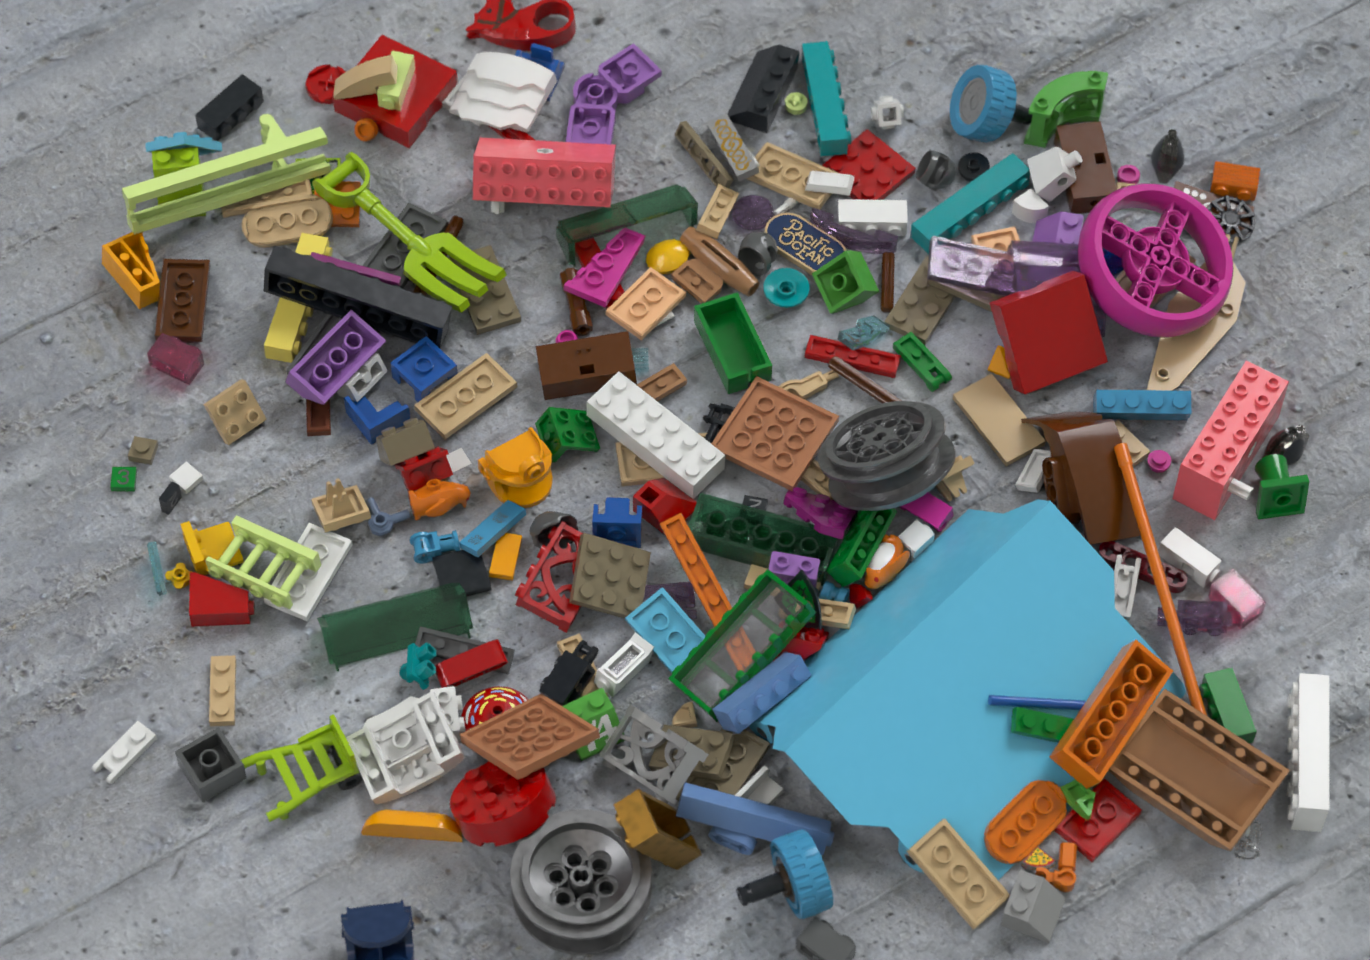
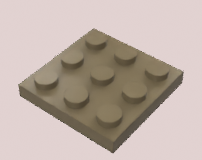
(609, 576)

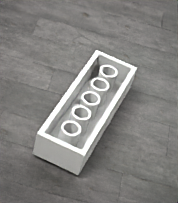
(655, 435)
(1308, 752)

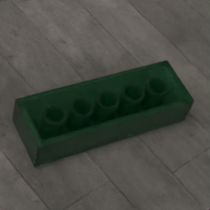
(753, 534)

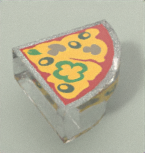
(1038, 858)

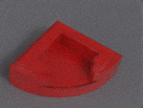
(859, 595)

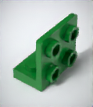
(566, 430)

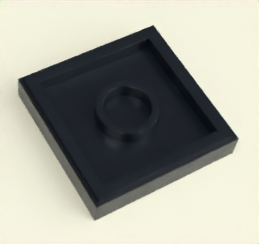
(462, 568)

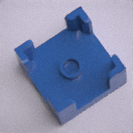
(423, 367)

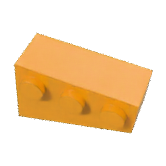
(132, 268)

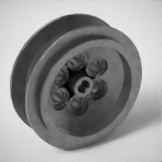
(886, 455)
(594, 842)

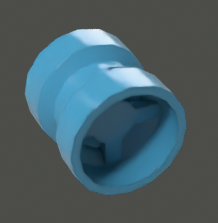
(833, 593)

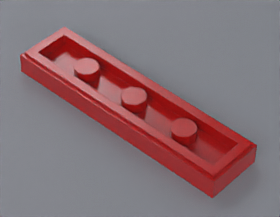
(862, 359)

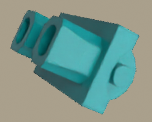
(418, 665)

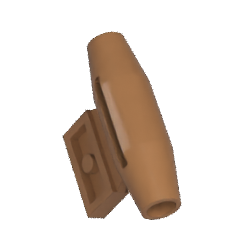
(711, 268)

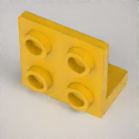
(209, 542)

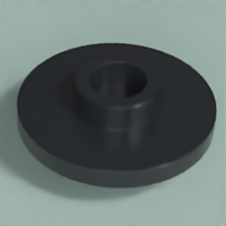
(973, 165)

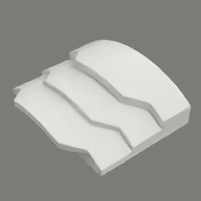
(503, 91)
(405, 748)

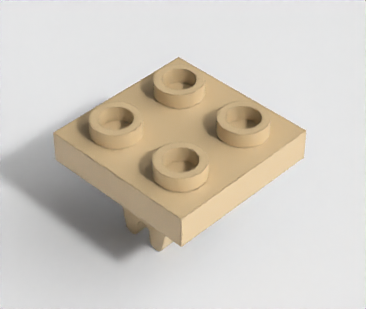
(235, 412)
(954, 479)
(340, 506)

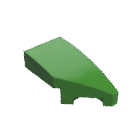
(1079, 798)

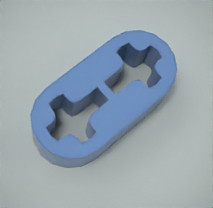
(733, 840)

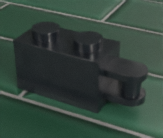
(570, 674)

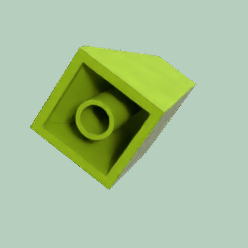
(174, 160)

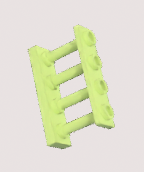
(264, 540)

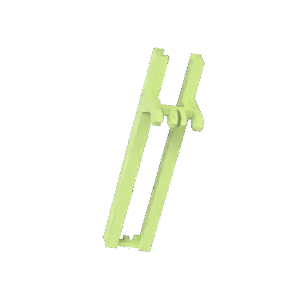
(274, 149)

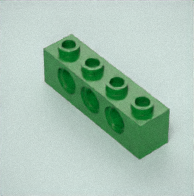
(860, 545)

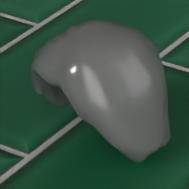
(545, 522)

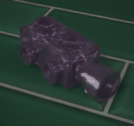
(1200, 617)

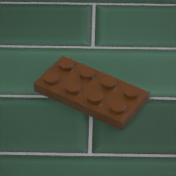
(183, 299)

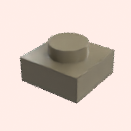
(143, 450)

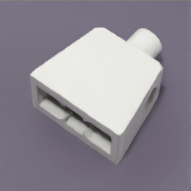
(1053, 172)

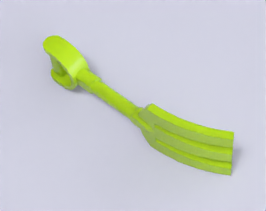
(421, 251)

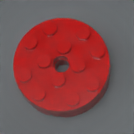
(498, 807)

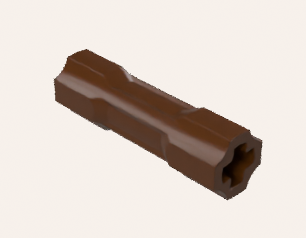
(579, 315)

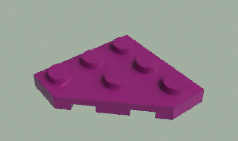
(825, 513)

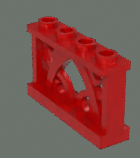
(546, 585)

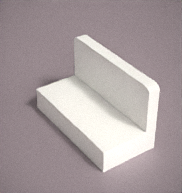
(761, 788)

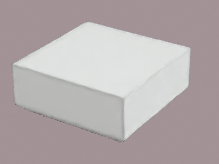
(186, 477)

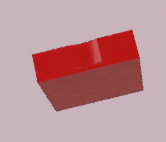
(424, 96)
(1049, 332)

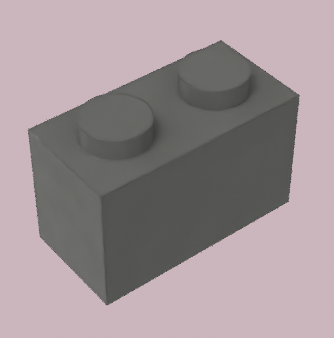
(822, 942)

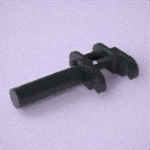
(715, 423)

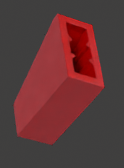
(218, 603)

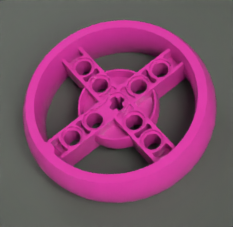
(1155, 260)

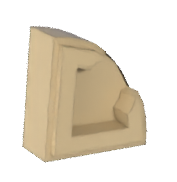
(685, 716)

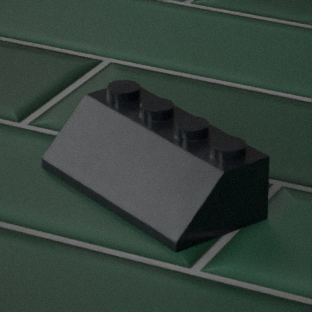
(764, 87)

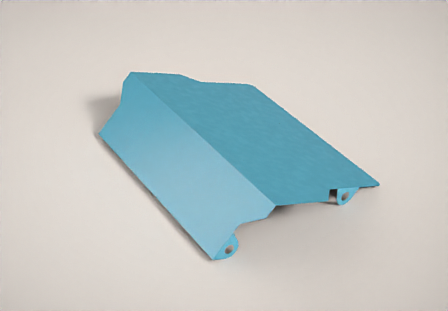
(900, 700)

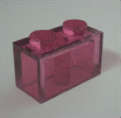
(176, 358)
(1241, 598)

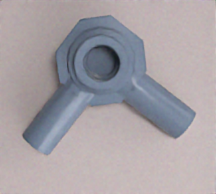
(381, 522)

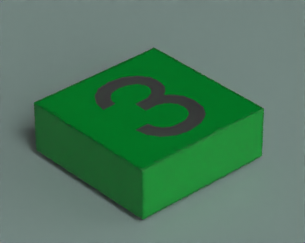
(123, 479)

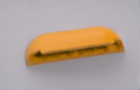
(412, 825)

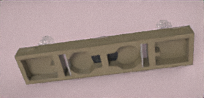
(703, 155)

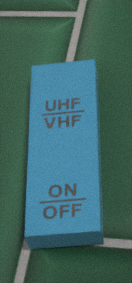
(492, 528)

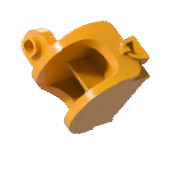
(519, 470)

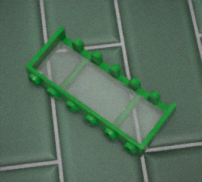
(742, 642)

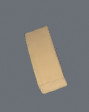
(366, 78)

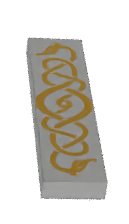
(732, 147)

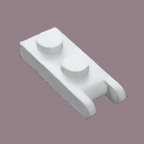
(1125, 586)
(125, 751)

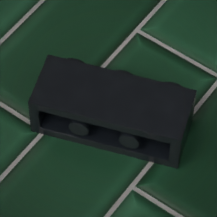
(229, 108)

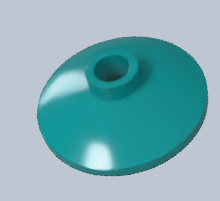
(786, 280)

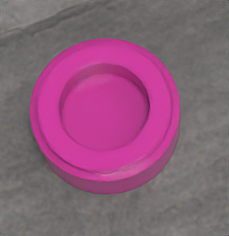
(1128, 174)

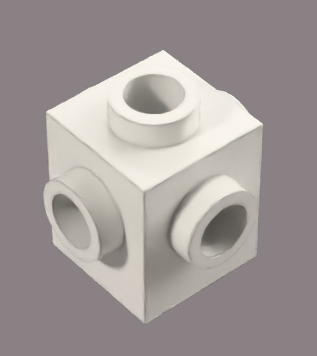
(894, 115)

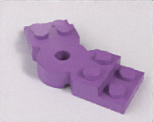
(597, 96)

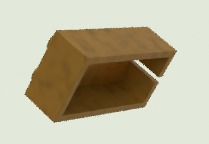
(656, 830)

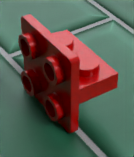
(425, 467)

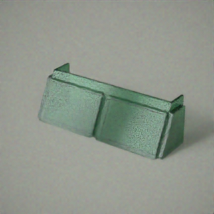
(624, 215)
(393, 623)

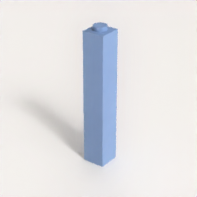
(749, 816)

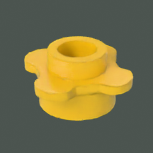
(179, 582)

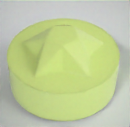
(796, 103)

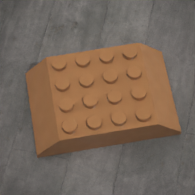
(1197, 771)

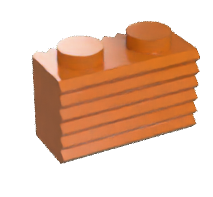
(1235, 180)

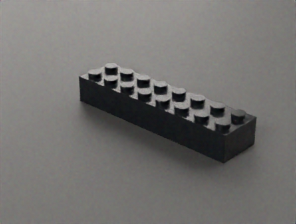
(341, 290)

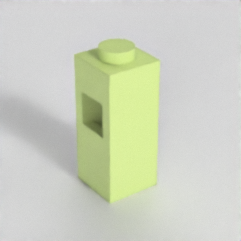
(393, 95)

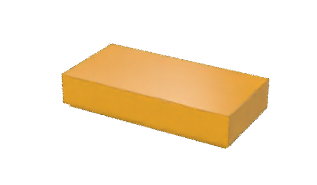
(505, 556)

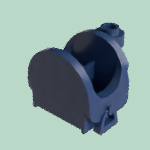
(379, 932)

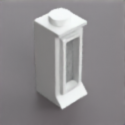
(624, 665)

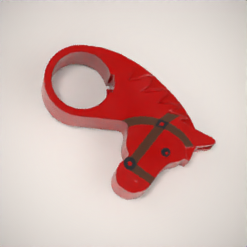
(518, 29)

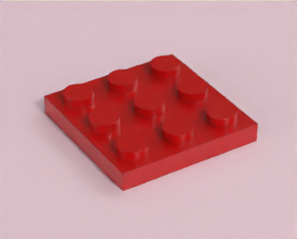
(874, 165)

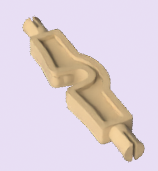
(809, 385)

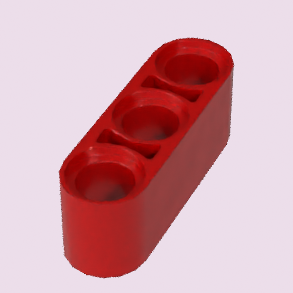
(471, 664)

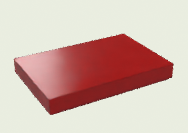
(1109, 819)

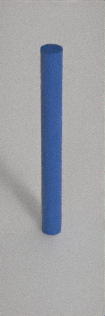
(1035, 702)

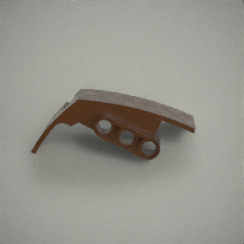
(1085, 474)

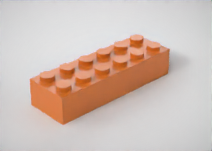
(1111, 714)

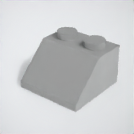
(1033, 907)

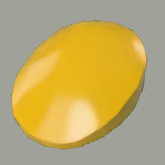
(667, 256)

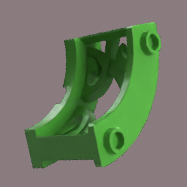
(1050, 111)

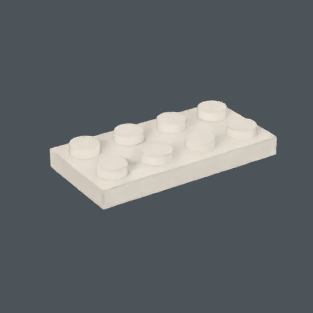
(312, 585)

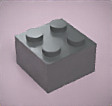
(210, 764)

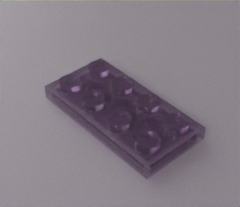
(971, 266)

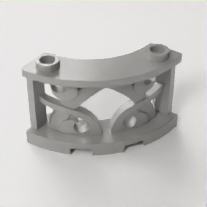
(642, 726)

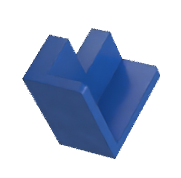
(373, 422)

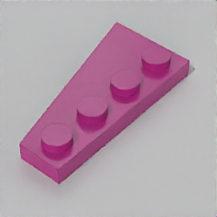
(606, 270)

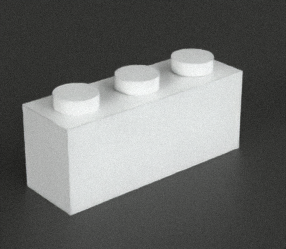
(873, 215)

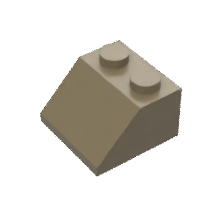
(404, 442)

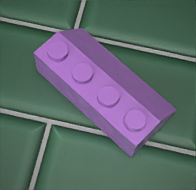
(1059, 228)
(334, 359)

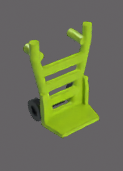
(327, 737)

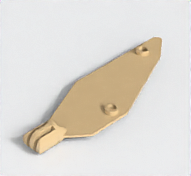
(1181, 354)

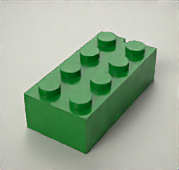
(732, 342)

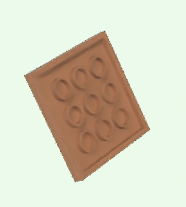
(774, 433)
(529, 736)

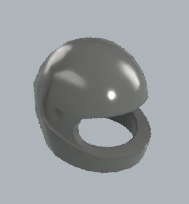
(936, 170)
(757, 248)

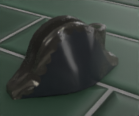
(1167, 156)
(1289, 443)

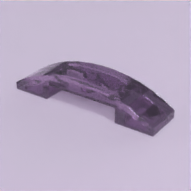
(852, 238)

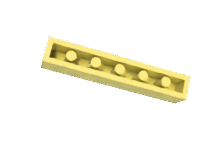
(291, 317)

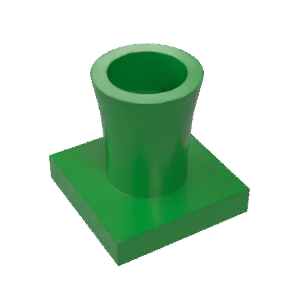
(1279, 492)

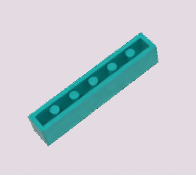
(824, 98)
(972, 201)

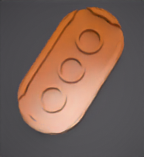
(1025, 821)

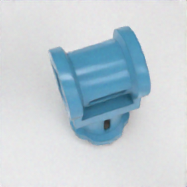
(433, 545)

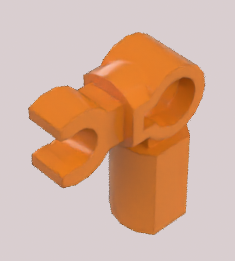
(1064, 878)

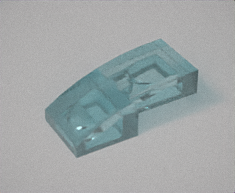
(865, 332)

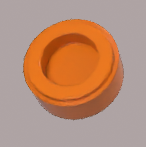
(366, 129)

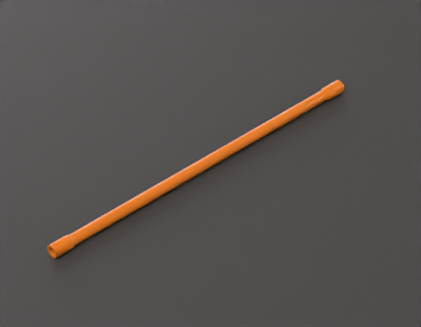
(1126, 465)

